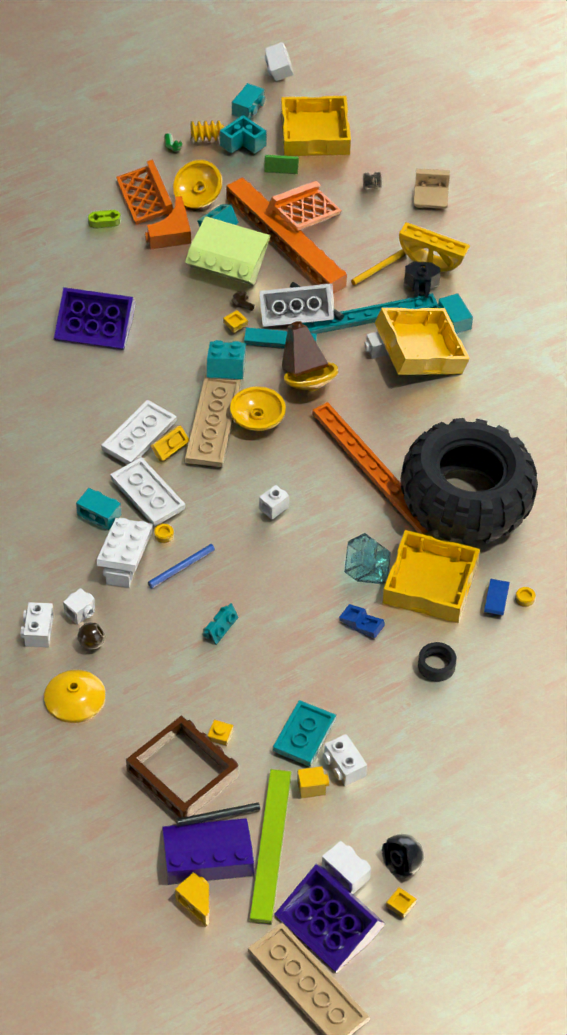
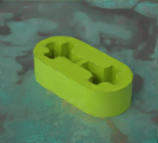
(104, 219)

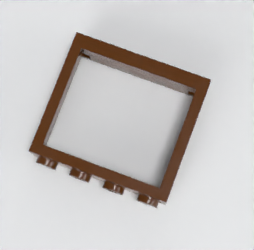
(160, 790)

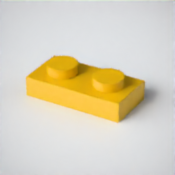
(170, 443)

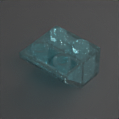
(367, 560)

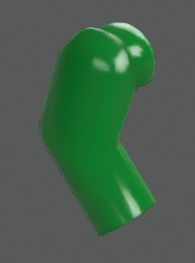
(175, 146)

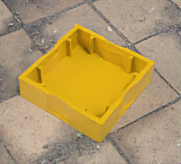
(315, 126)
(421, 341)
(431, 576)

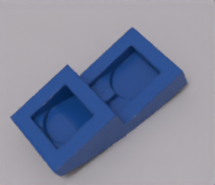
(496, 596)
(359, 620)

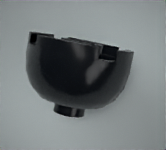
(403, 855)

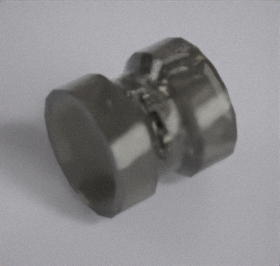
(372, 181)

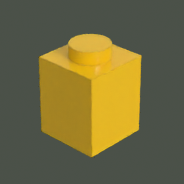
(312, 782)

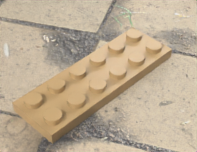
(212, 422)
(307, 983)

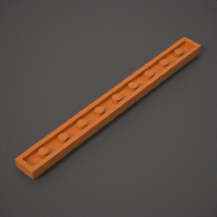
(366, 460)

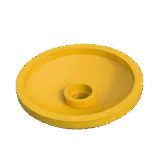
(193, 177)
(314, 380)
(257, 408)
(74, 704)

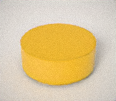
(164, 533)
(525, 596)

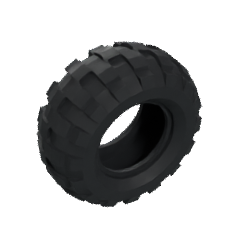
(463, 512)

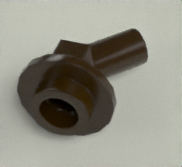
(240, 298)

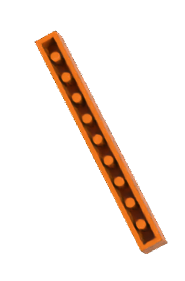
(291, 242)

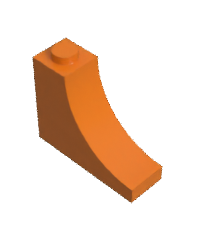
(172, 230)

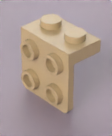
(431, 188)

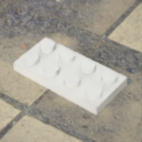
(139, 432)
(147, 491)
(125, 544)

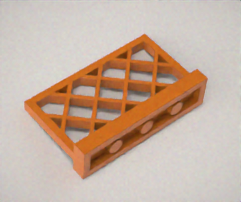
(157, 189)
(296, 197)

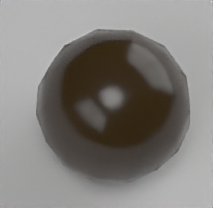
(91, 636)

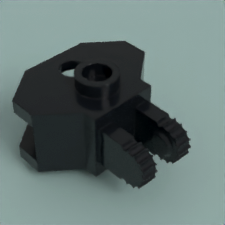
(422, 278)

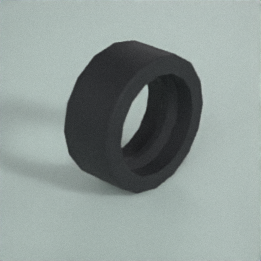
(434, 674)

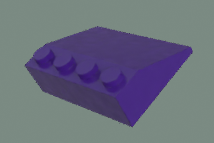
(94, 318)
(209, 850)
(329, 918)

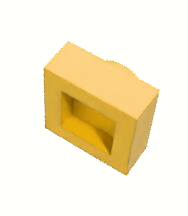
(235, 321)
(220, 732)
(401, 902)

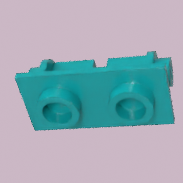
(223, 621)

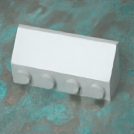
(297, 304)

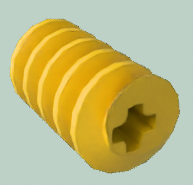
(206, 130)

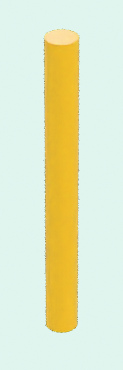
(378, 267)

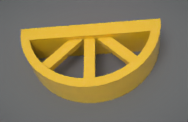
(415, 239)

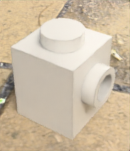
(274, 502)
(79, 606)

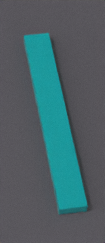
(369, 314)

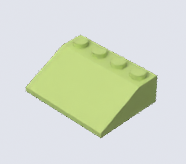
(228, 250)

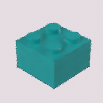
(226, 359)

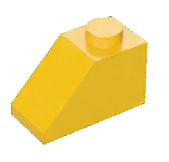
(194, 896)

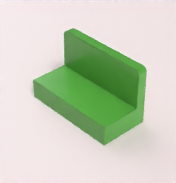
(281, 164)

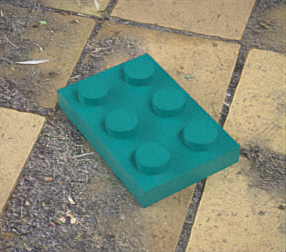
(304, 733)

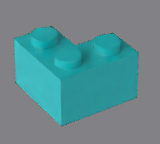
(243, 133)

